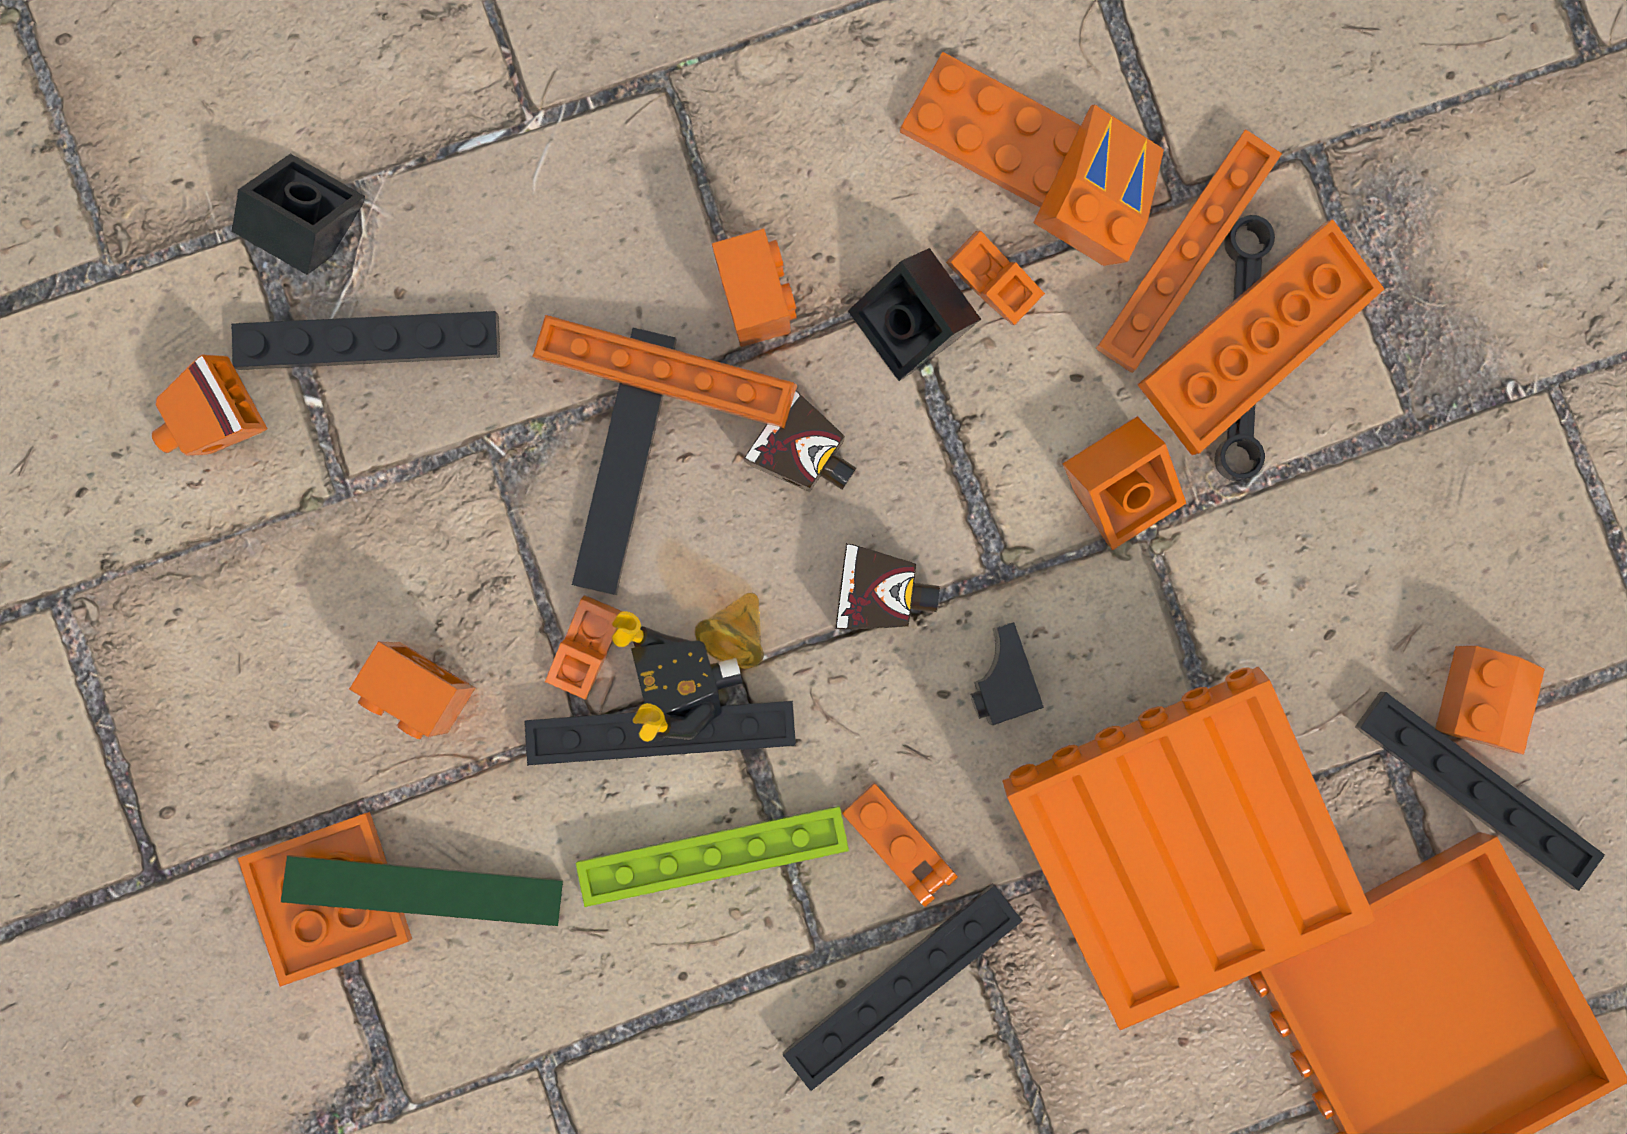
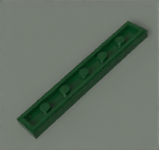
(421, 890)

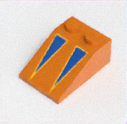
(1103, 189)

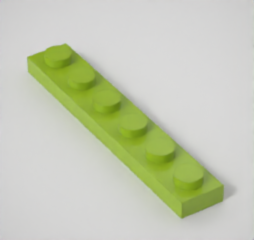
(712, 856)

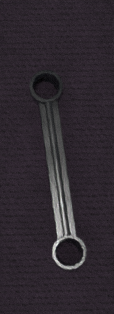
(1247, 272)

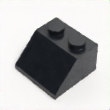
(296, 213)
(914, 313)

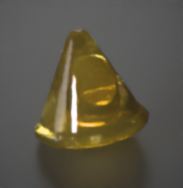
(734, 632)

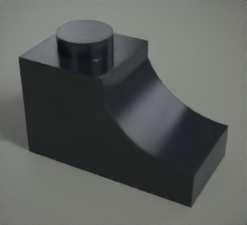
(1009, 684)

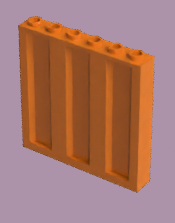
(1189, 847)

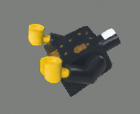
(674, 680)

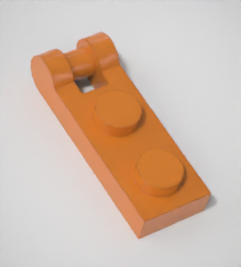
(898, 843)

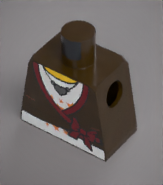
(801, 449)
(880, 591)

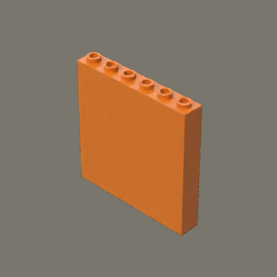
(1443, 1008)

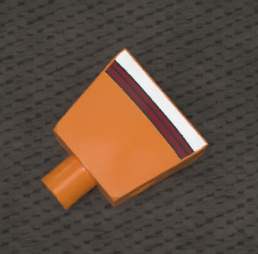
(206, 409)

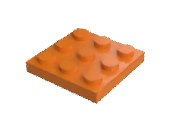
(313, 937)

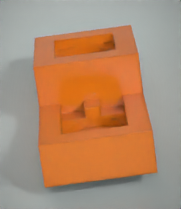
(995, 278)
(583, 648)

